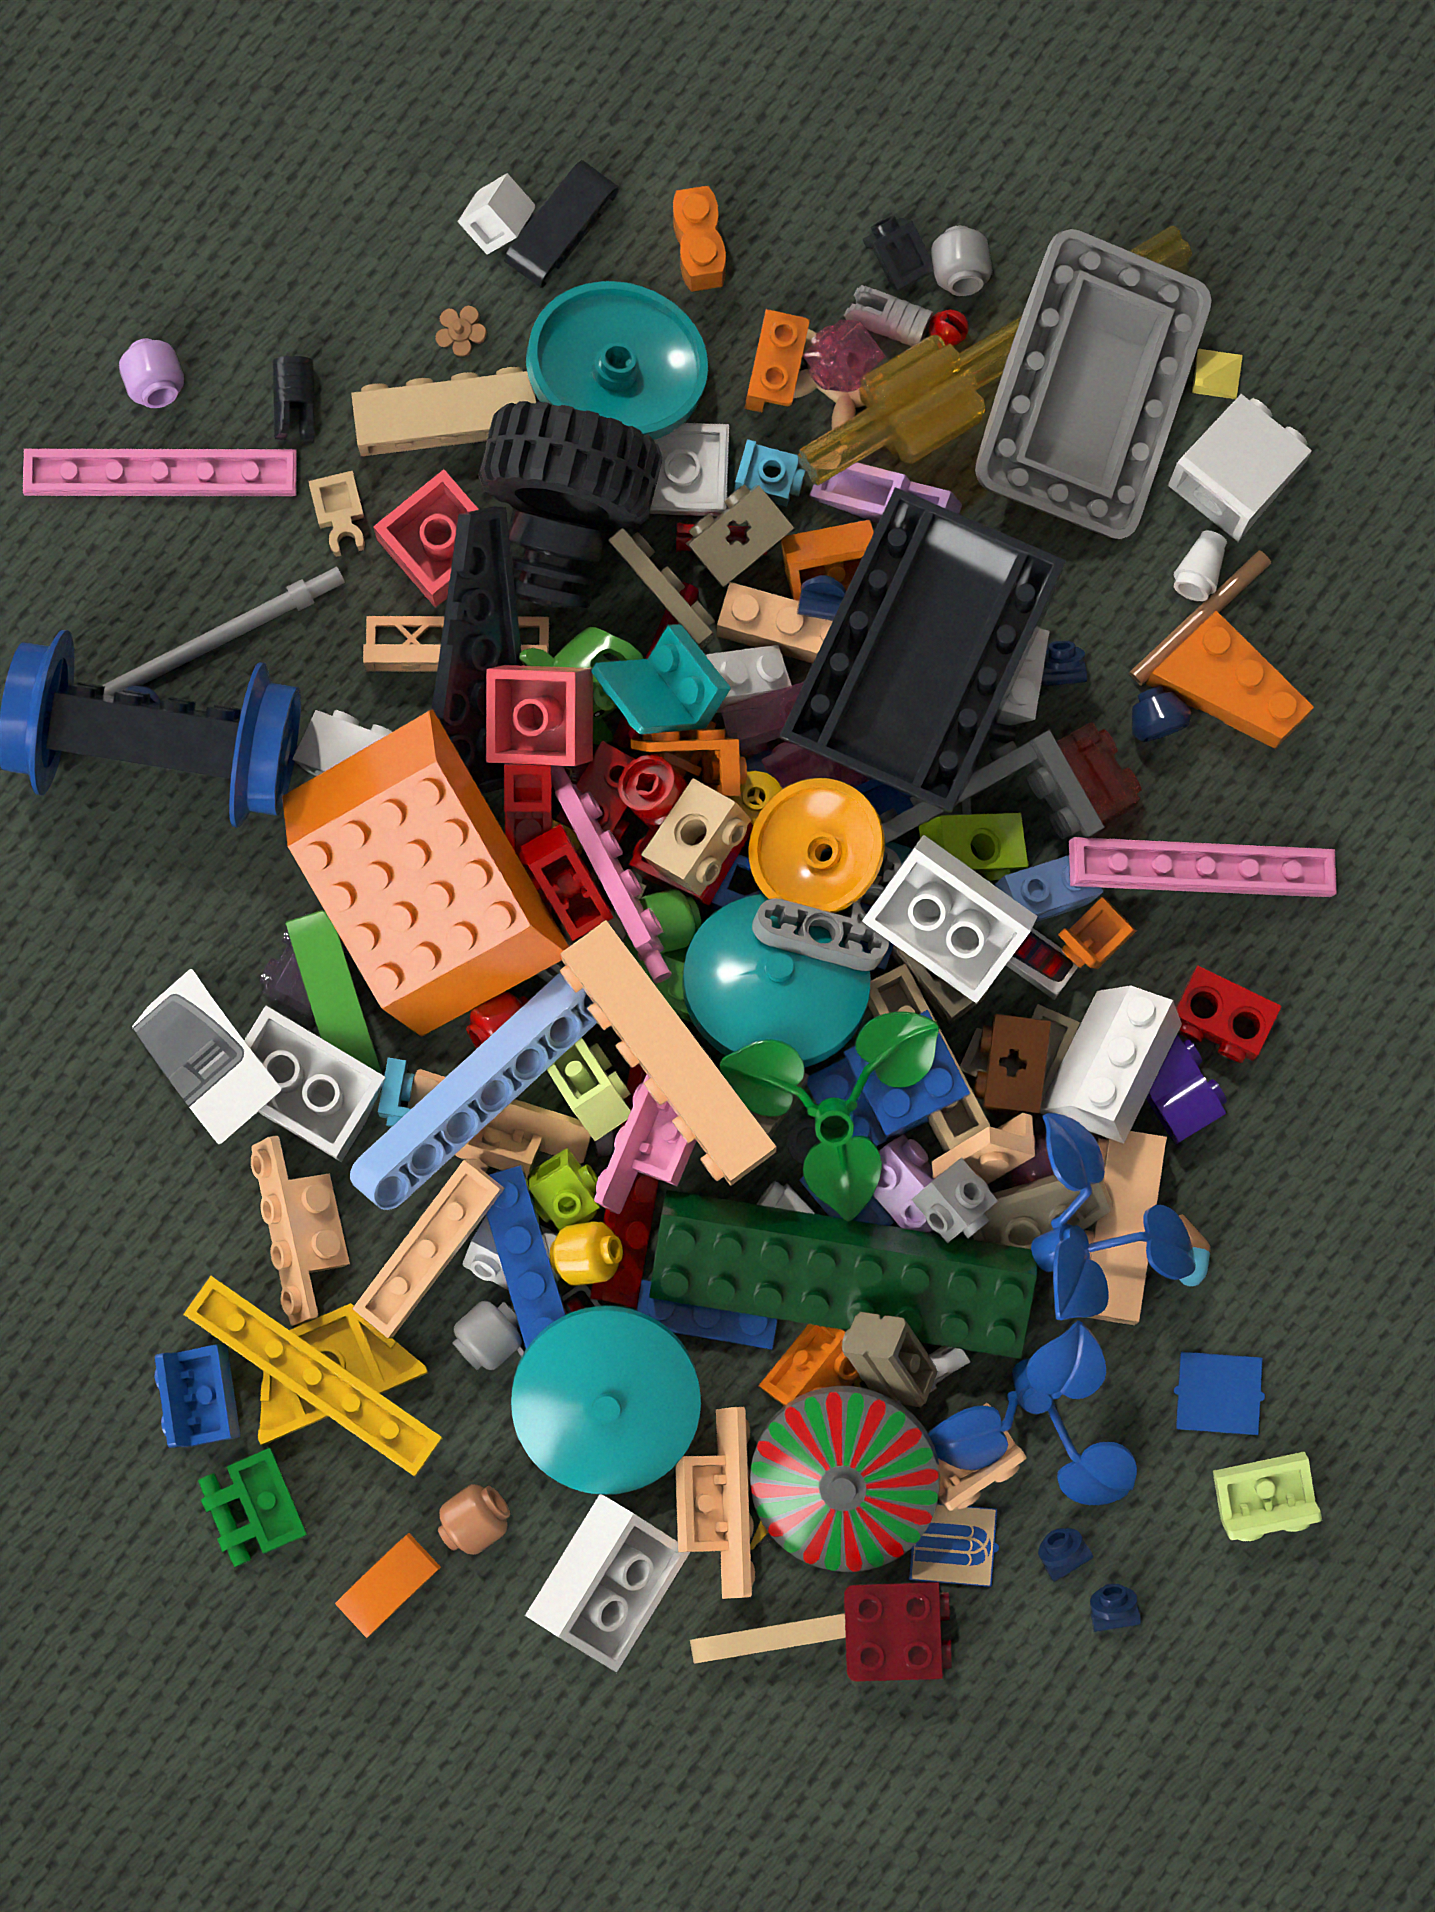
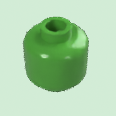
(677, 916)

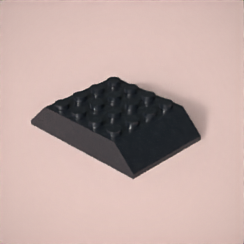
(924, 650)

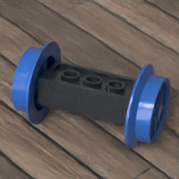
(50, 715)

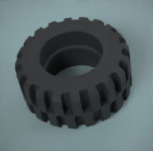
(570, 465)

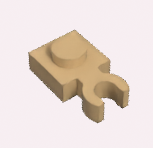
(338, 505)

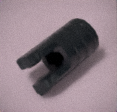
(293, 390)

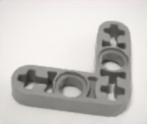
(837, 925)

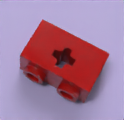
(566, 882)

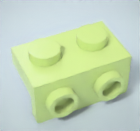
(1266, 1497)

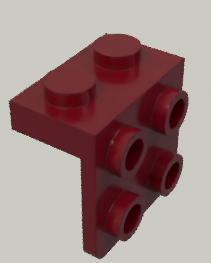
(896, 1632)

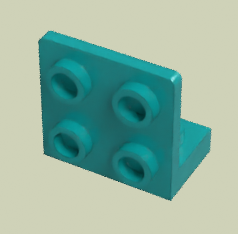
(669, 689)

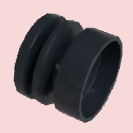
(552, 559)

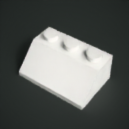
(950, 919)
(1113, 1060)
(322, 1088)
(607, 1583)

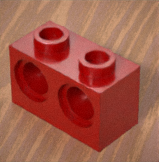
(1228, 1003)

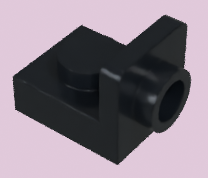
(899, 250)

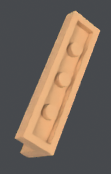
(418, 657)
(429, 1247)

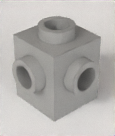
(956, 1201)

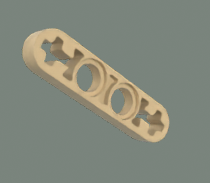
(768, 1638)

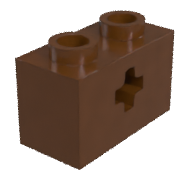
(1028, 1042)

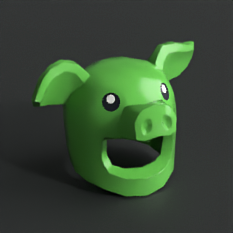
(584, 652)

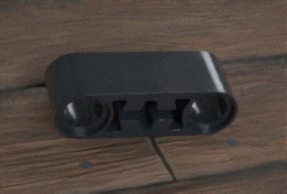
(561, 223)

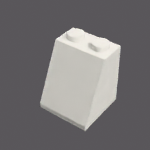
(1239, 466)

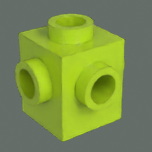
(564, 1190)

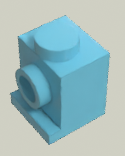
(778, 488)

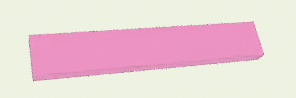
(160, 472)
(1202, 867)

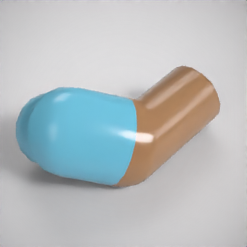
(1201, 1254)

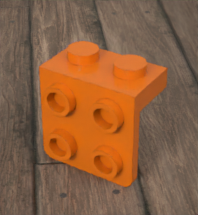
(720, 756)

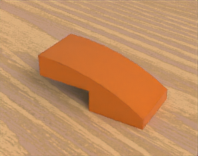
(387, 1585)

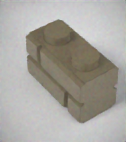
(890, 1358)

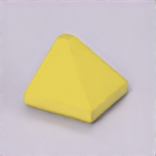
(1217, 374)

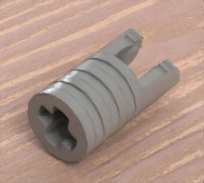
(889, 316)

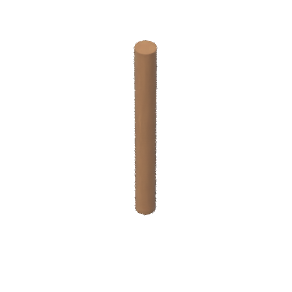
(1215, 602)

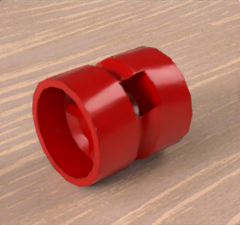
(651, 789)

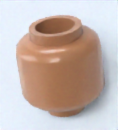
(473, 1519)

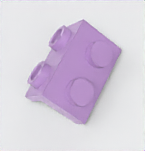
(901, 1179)

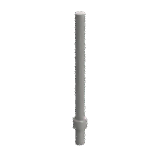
(298, 596)

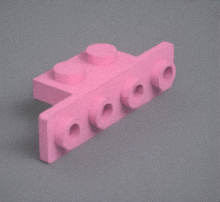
(644, 1145)

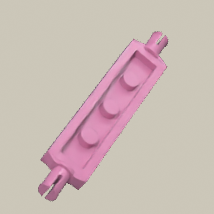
(619, 885)

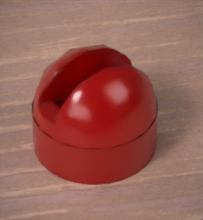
(946, 331)

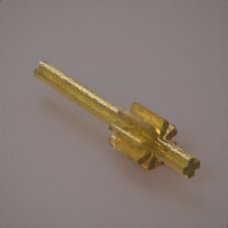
(931, 390)

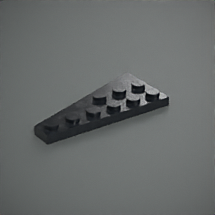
(476, 636)

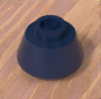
(1158, 715)

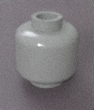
(961, 260)
(487, 1335)

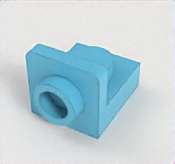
(394, 1090)

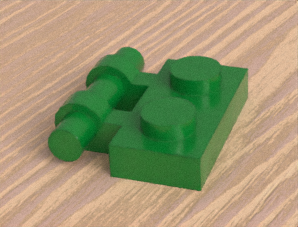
(266, 1503)

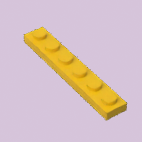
(313, 1376)

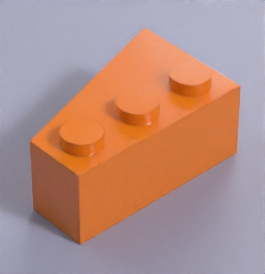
(1232, 682)

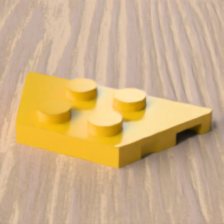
(353, 1346)

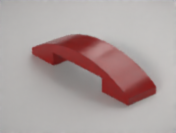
(527, 809)

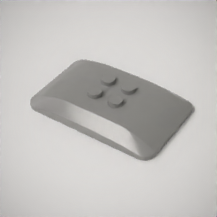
(1092, 384)

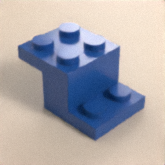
(886, 1110)

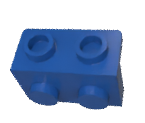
(197, 1396)

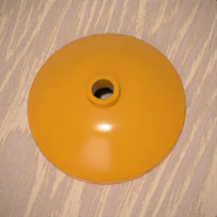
(796, 830)

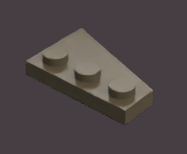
(664, 585)
(1029, 1208)

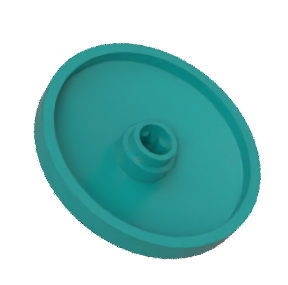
(619, 356)
(758, 992)
(606, 1400)

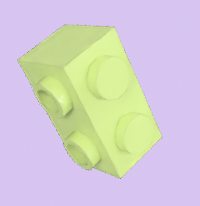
(589, 1090)

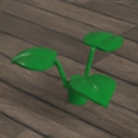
(839, 1167)

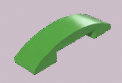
(331, 987)

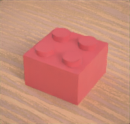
(423, 534)
(539, 715)

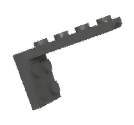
(1048, 778)

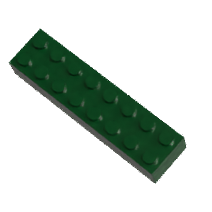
(833, 1269)

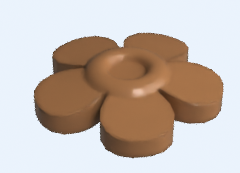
(461, 330)

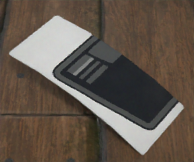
(205, 1057)

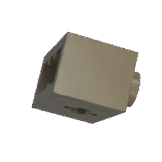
(765, 529)

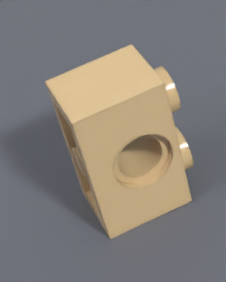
(696, 813)

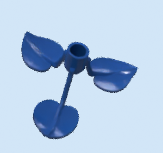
(1065, 1250)
(1064, 1366)

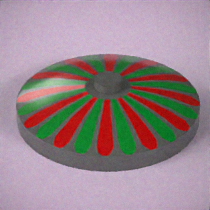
(845, 1478)

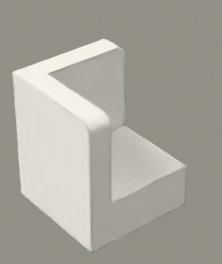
(497, 214)

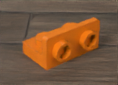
(777, 360)
(810, 1364)

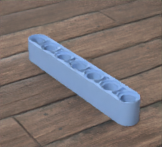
(473, 1094)

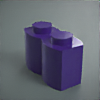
(1182, 1094)

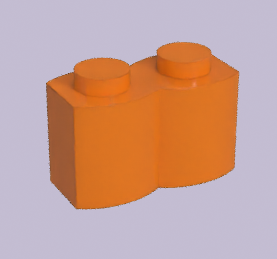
(697, 233)

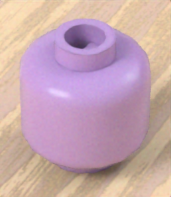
(151, 373)

